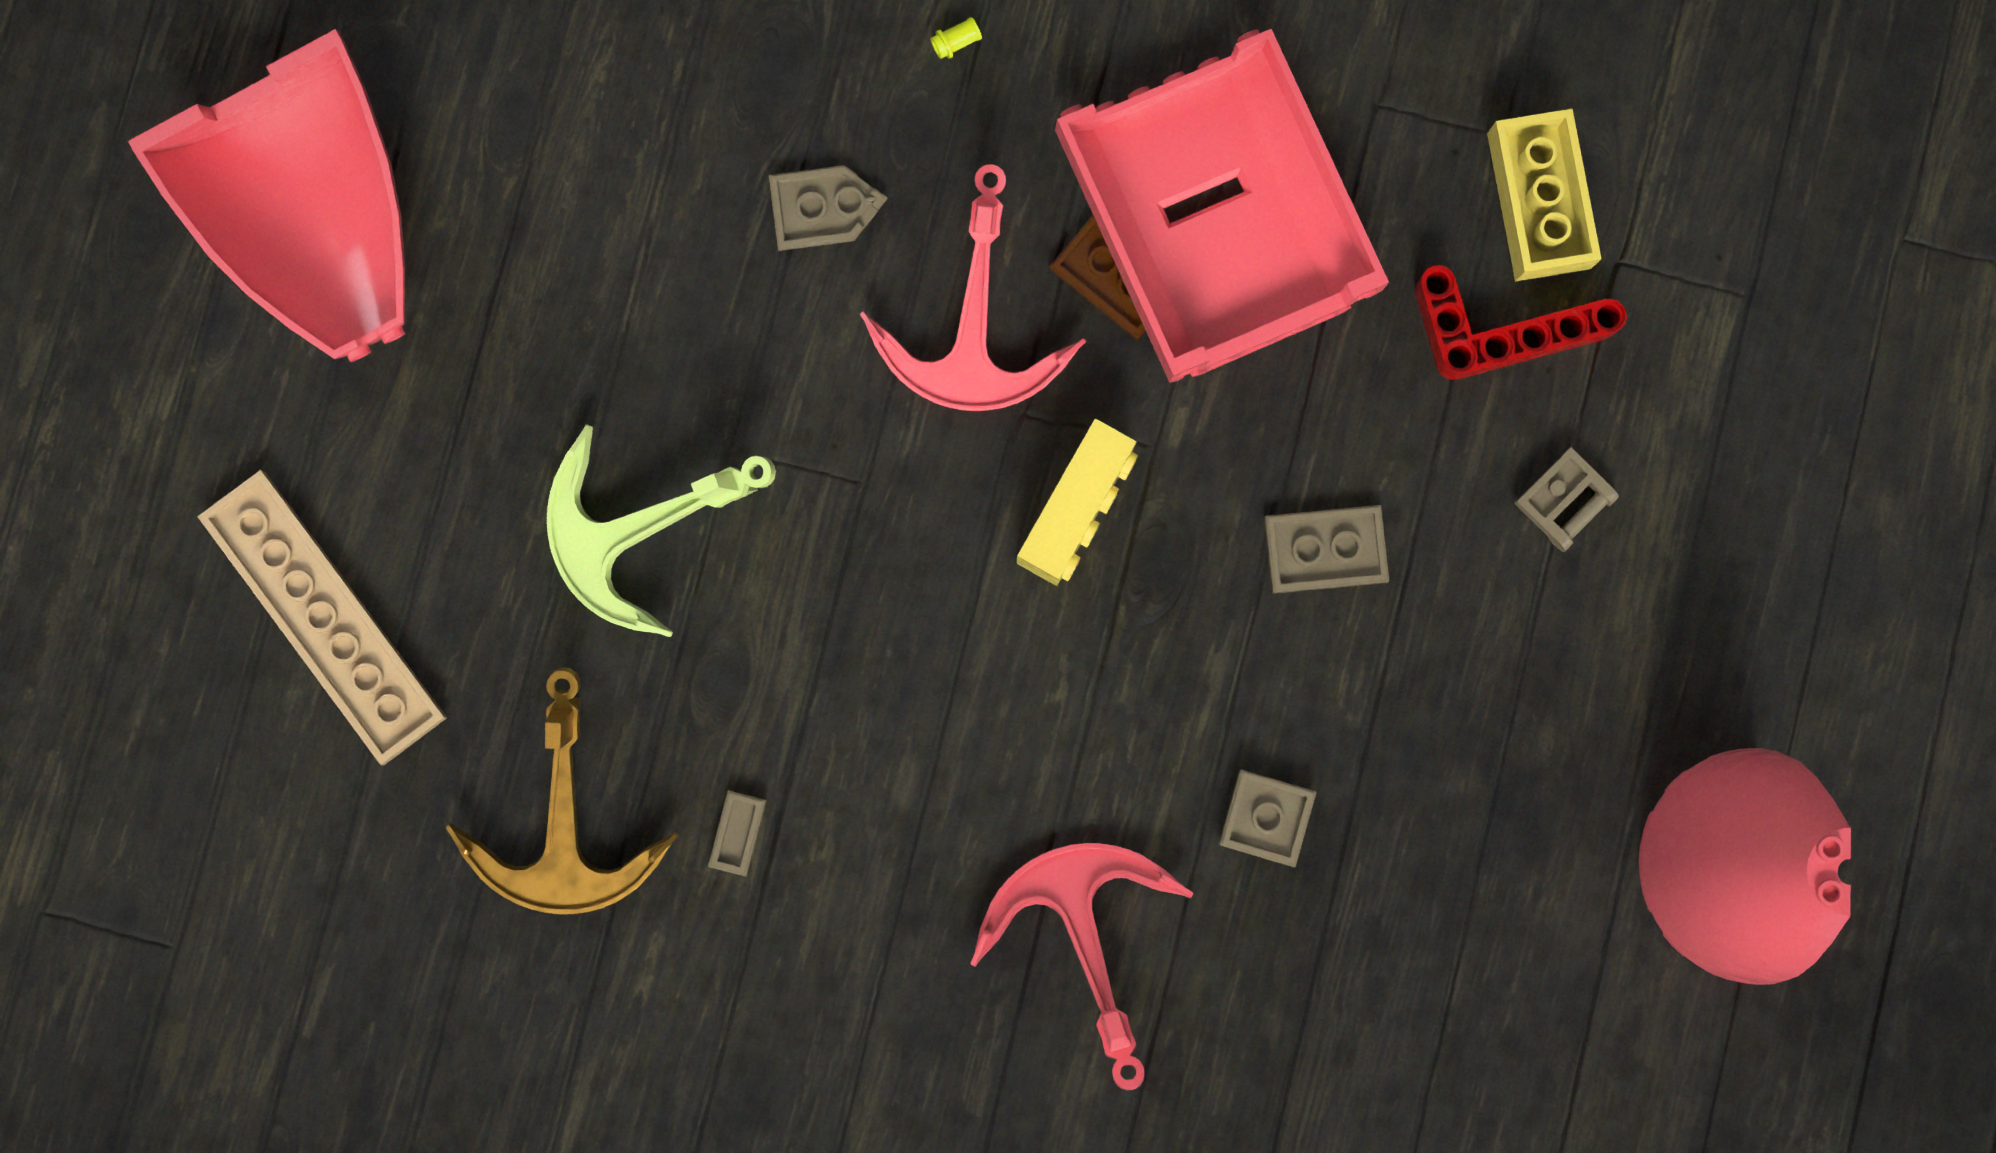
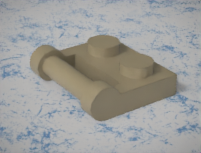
(1557, 490)

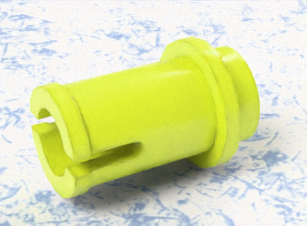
(955, 38)

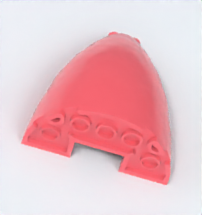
(293, 197)
(1747, 866)

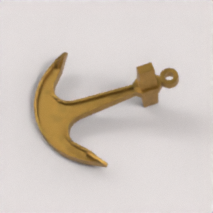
(562, 877)

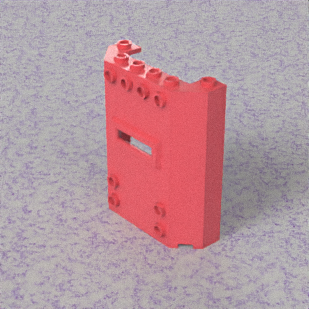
(1245, 266)

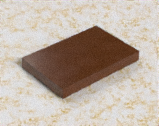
(1093, 273)

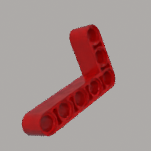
(1508, 337)

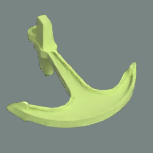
(587, 548)

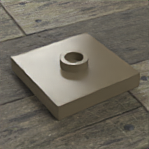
(1267, 818)

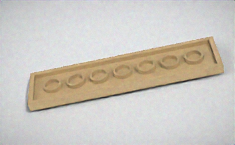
(322, 617)

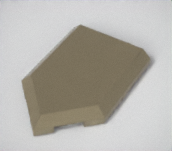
(821, 206)

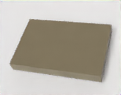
(1326, 549)

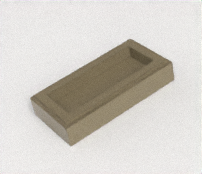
(737, 833)

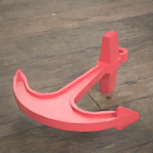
(968, 375)
(1067, 883)

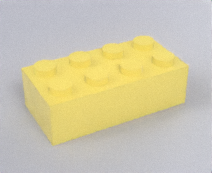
(1543, 195)
(1076, 501)

